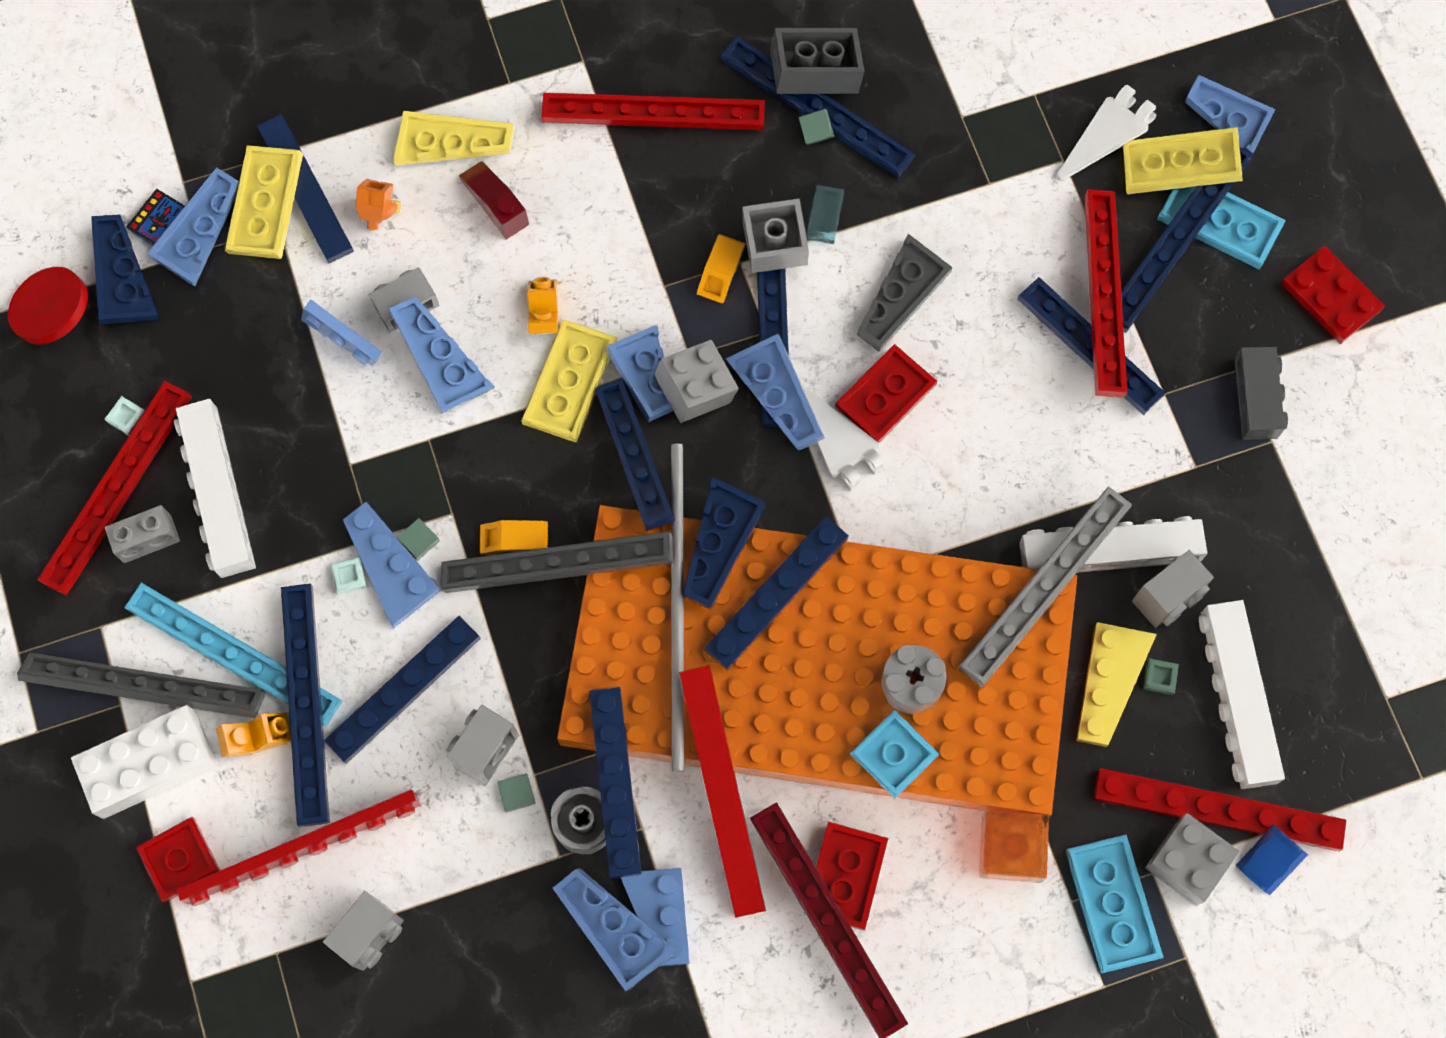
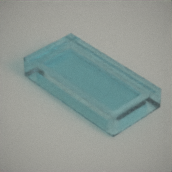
(825, 214)

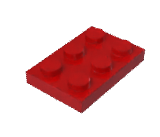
(1332, 294)
(886, 393)
(851, 868)

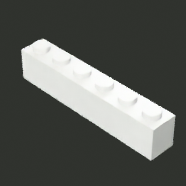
(215, 489)
(1125, 545)
(1241, 695)

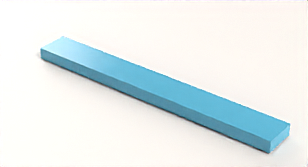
(219, 646)

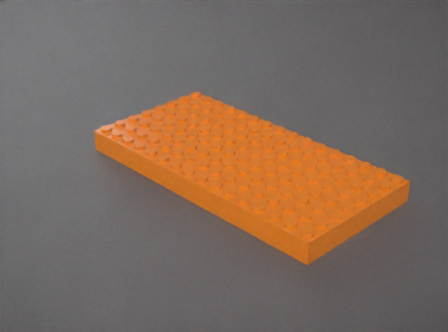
(817, 670)

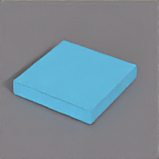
(894, 754)

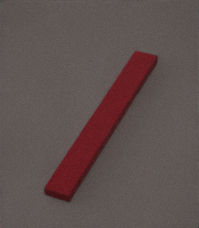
(829, 921)

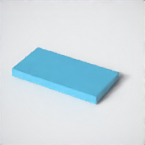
(1233, 227)
(1113, 904)

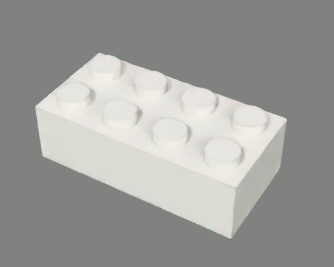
(144, 762)

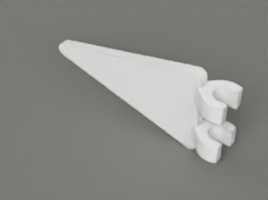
(1109, 130)
(843, 443)

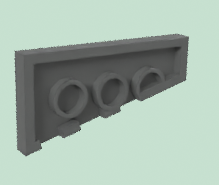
(907, 286)

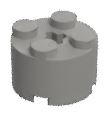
(930, 682)
(567, 808)

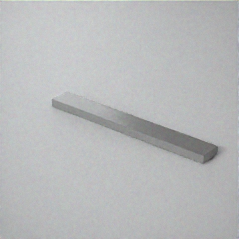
(1044, 587)

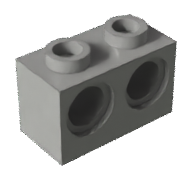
(142, 534)

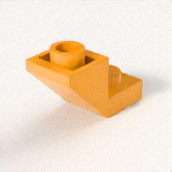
(720, 268)
(543, 306)
(513, 536)
(254, 736)

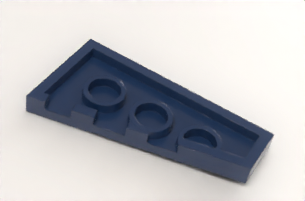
(119, 279)
(723, 533)

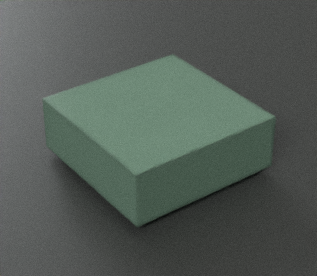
(816, 127)
(418, 539)
(1160, 676)
(516, 792)

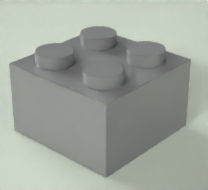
(775, 235)
(696, 381)
(1172, 589)
(482, 744)
(1192, 859)
(364, 932)

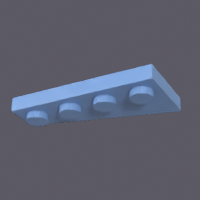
(194, 231)
(442, 363)
(777, 387)
(391, 568)
(614, 931)

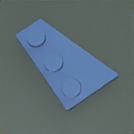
(1230, 109)
(339, 333)
(636, 362)
(661, 906)

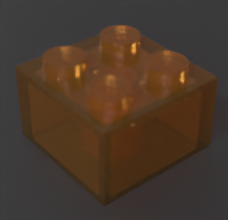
(1014, 846)

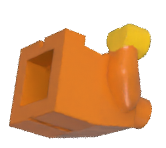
(375, 202)

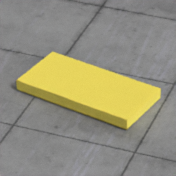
(1182, 161)
(264, 202)
(568, 381)

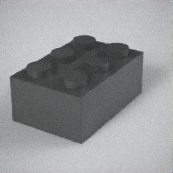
(817, 61)

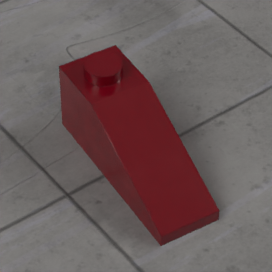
(495, 199)

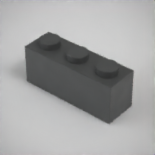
(1260, 393)

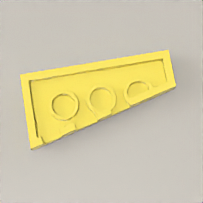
(444, 138)
(1111, 674)

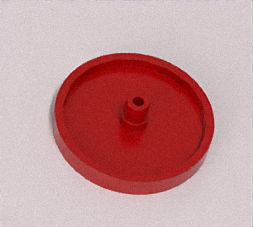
(47, 305)

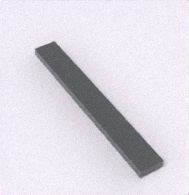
(557, 562)
(141, 685)

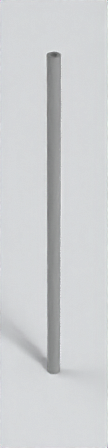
(677, 608)

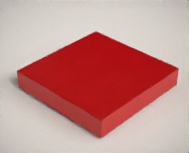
(177, 858)

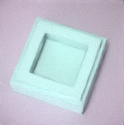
(124, 415)
(348, 575)

